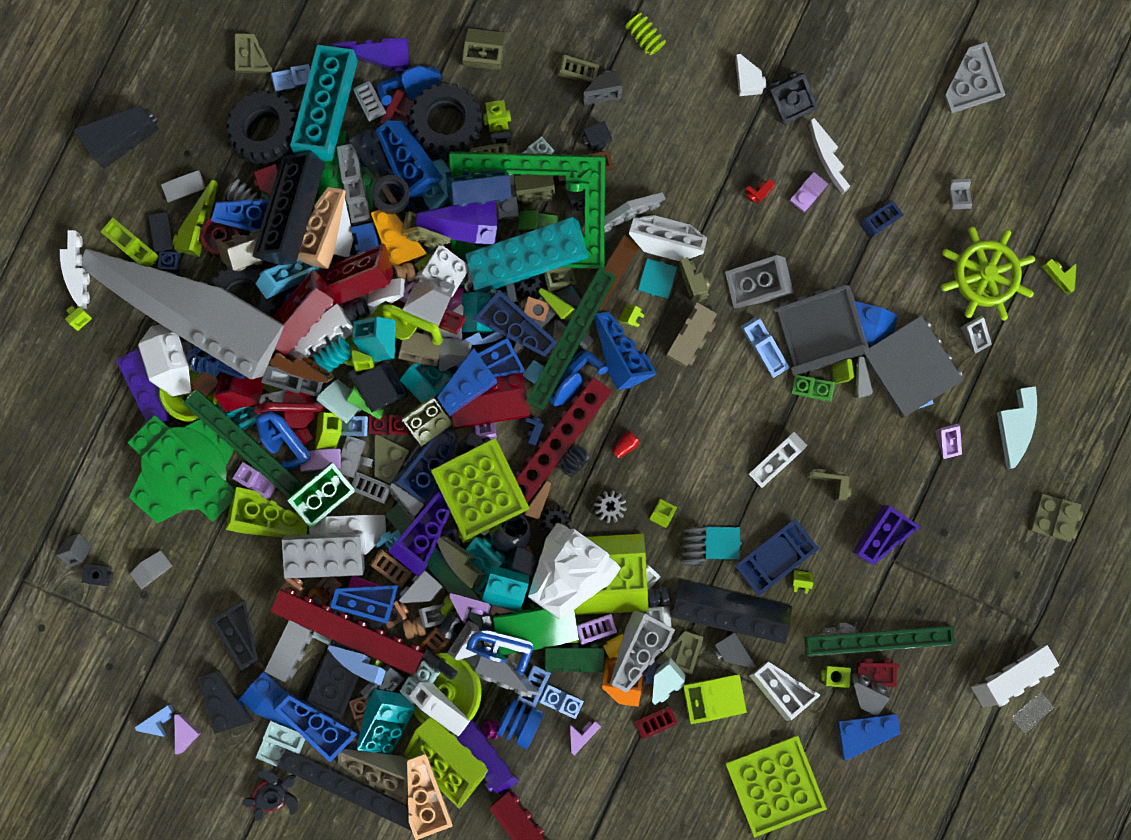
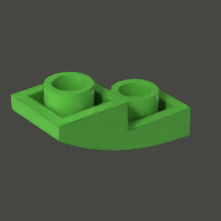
(813, 388)

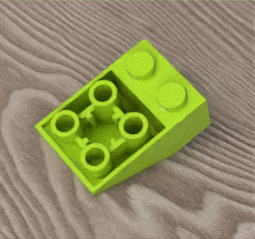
(714, 699)

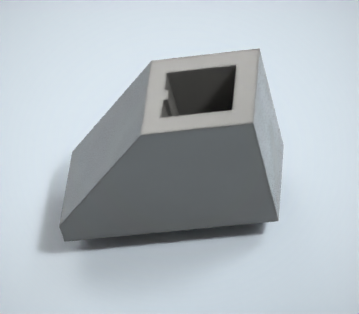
(870, 695)

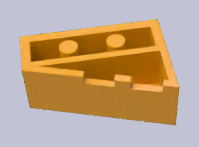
(398, 246)

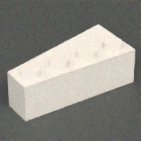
(1016, 677)

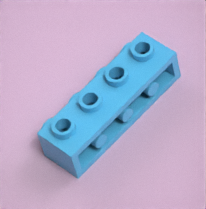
(283, 277)

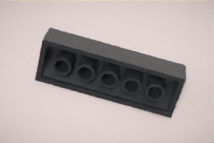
(289, 208)
(732, 611)

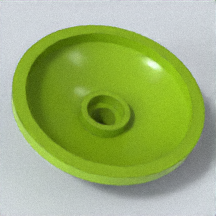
(174, 404)

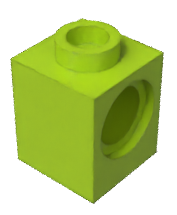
(844, 680)

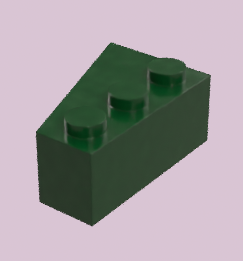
(574, 658)

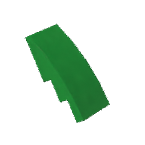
(537, 627)

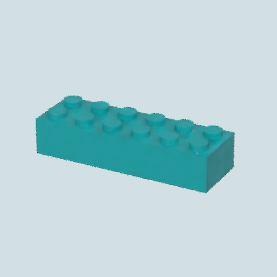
(324, 101)
(527, 255)

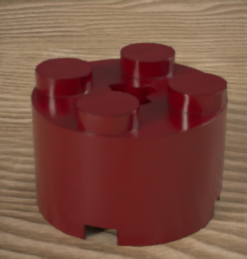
(211, 232)

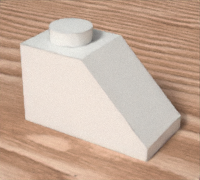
(748, 77)

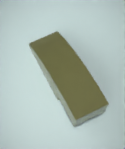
(461, 562)

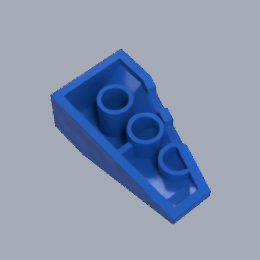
(262, 695)

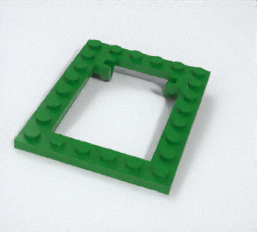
(583, 168)

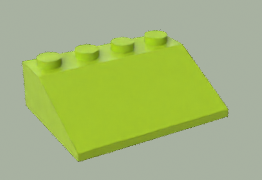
(451, 762)

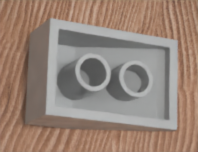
(759, 282)

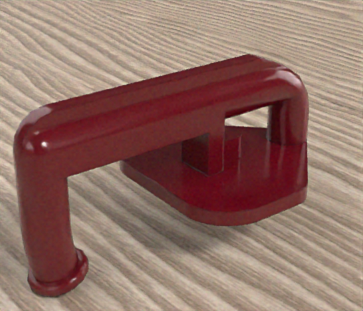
(297, 408)

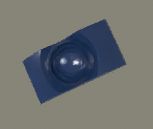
(776, 557)

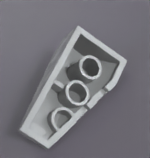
(640, 645)

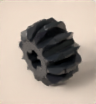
(535, 286)
(574, 460)
(550, 516)

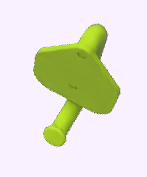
(408, 323)

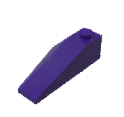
(390, 54)
(469, 223)

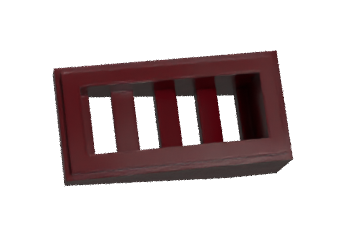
(653, 716)

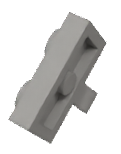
(352, 456)

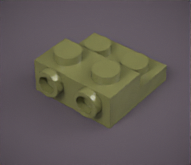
(695, 284)
(1057, 518)

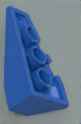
(240, 214)
(624, 362)

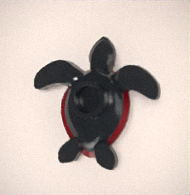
(272, 794)

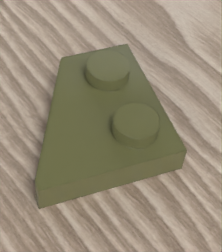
(249, 55)

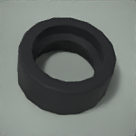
(391, 179)

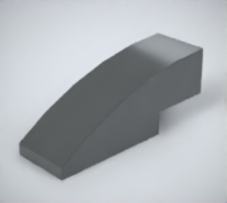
(293, 383)

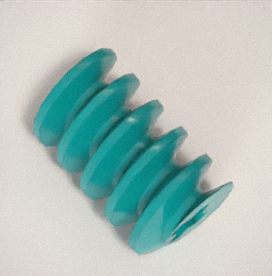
(334, 356)

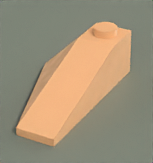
(323, 229)
(425, 802)

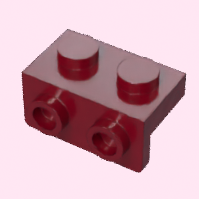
(879, 672)

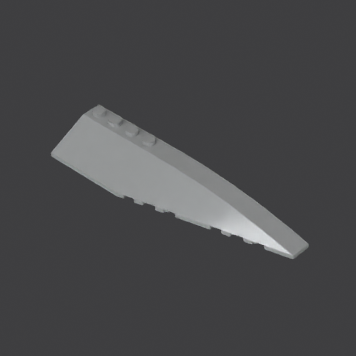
(194, 311)

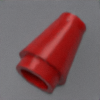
(626, 444)

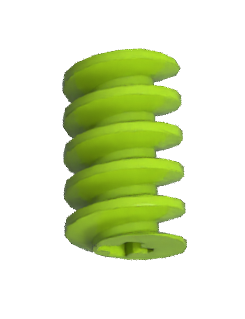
(645, 34)

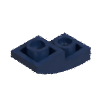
(169, 262)

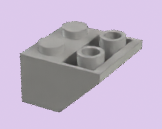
(424, 589)

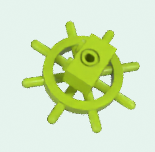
(987, 277)

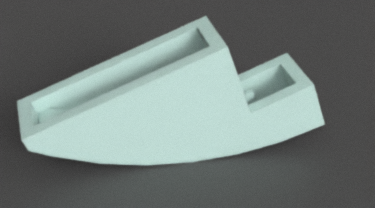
(1018, 426)

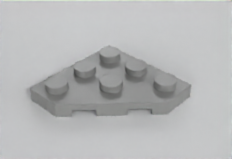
(974, 80)
(631, 209)

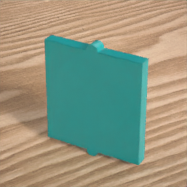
(657, 278)
(723, 543)

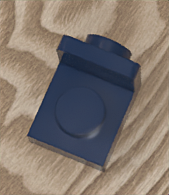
(534, 434)
(649, 673)

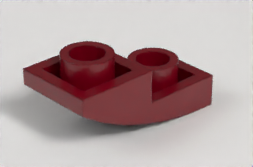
(386, 425)

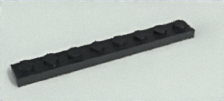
(345, 788)

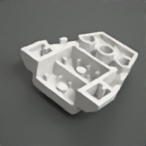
(570, 571)

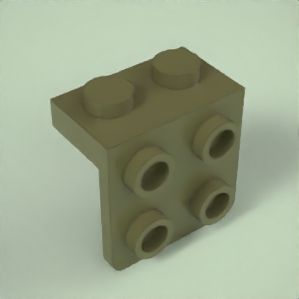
(417, 234)
(843, 489)

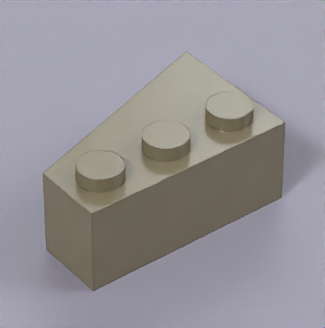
(692, 335)

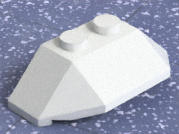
(667, 237)
(165, 360)
(371, 525)

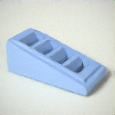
(540, 672)

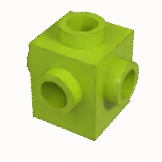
(497, 120)

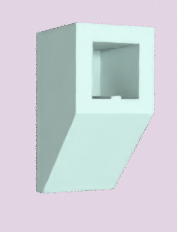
(666, 679)

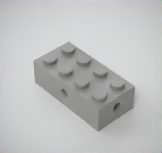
(323, 555)

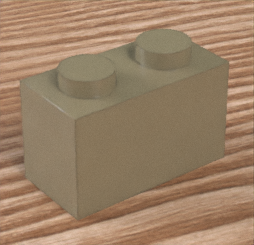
(420, 349)

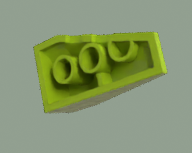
(188, 236)
(259, 516)

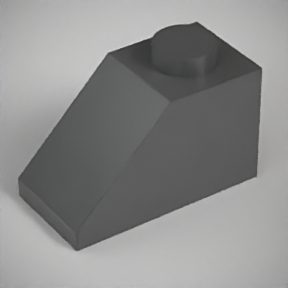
(732, 651)

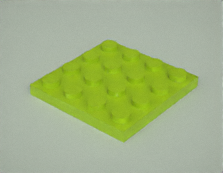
(480, 489)
(776, 786)

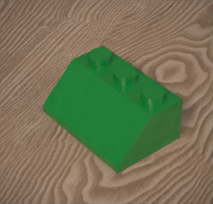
(321, 495)

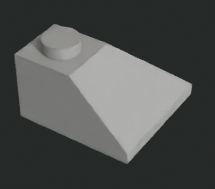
(429, 299)

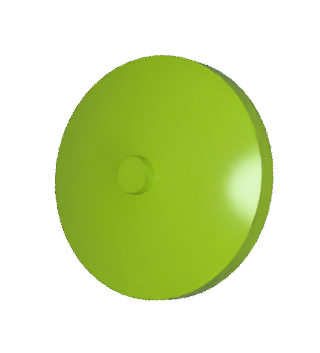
(462, 691)

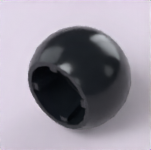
(511, 534)

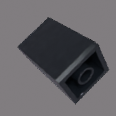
(117, 134)

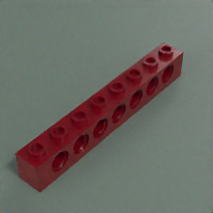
(601, 394)

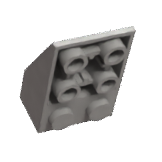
(506, 676)

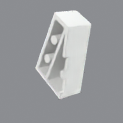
(783, 691)

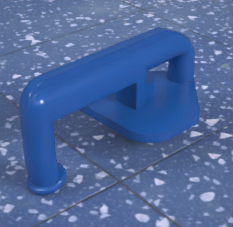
(412, 79)
(571, 381)
(274, 431)
(502, 640)

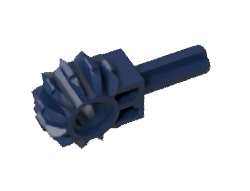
(201, 361)

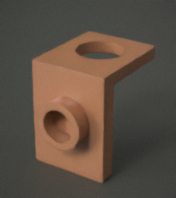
(527, 305)
(295, 583)
(401, 611)

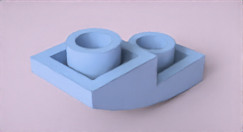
(560, 701)

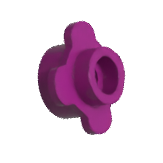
(490, 729)

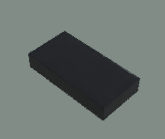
(161, 232)

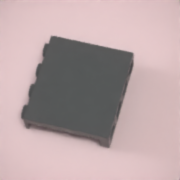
(822, 329)
(912, 366)

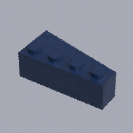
(510, 321)

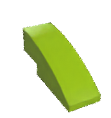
(129, 243)

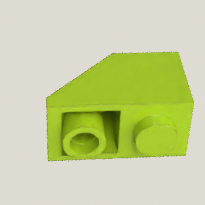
(327, 431)

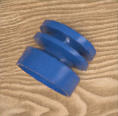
(520, 723)

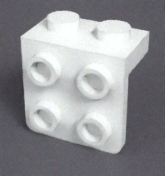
(444, 266)

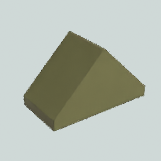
(559, 278)

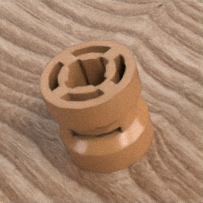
(405, 272)
(413, 627)

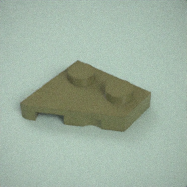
(388, 458)
(683, 652)

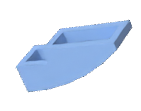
(764, 346)
(358, 664)

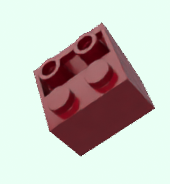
(237, 393)

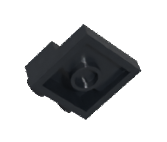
(792, 97)

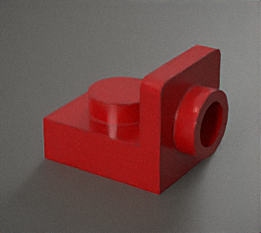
(763, 190)

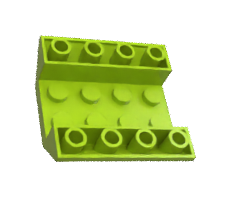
(629, 587)

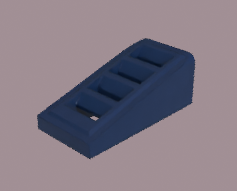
(870, 224)

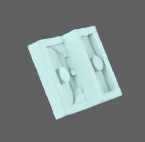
(335, 400)
(276, 741)

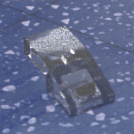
(1033, 712)

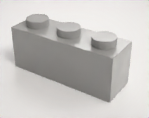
(289, 651)

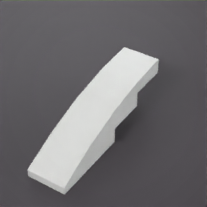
(825, 149)

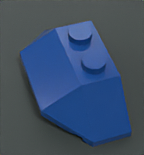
(876, 322)

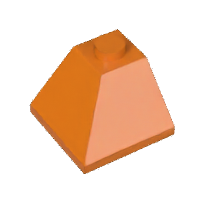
(630, 698)

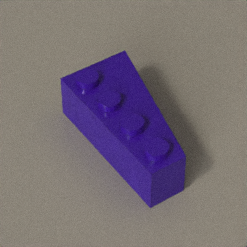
(143, 390)
(421, 536)
(498, 775)

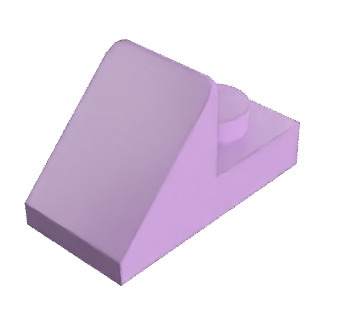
(808, 192)
(464, 604)
(579, 740)

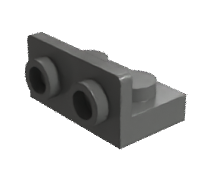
(390, 681)

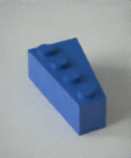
(408, 158)
(317, 727)

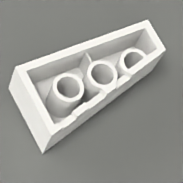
(331, 325)

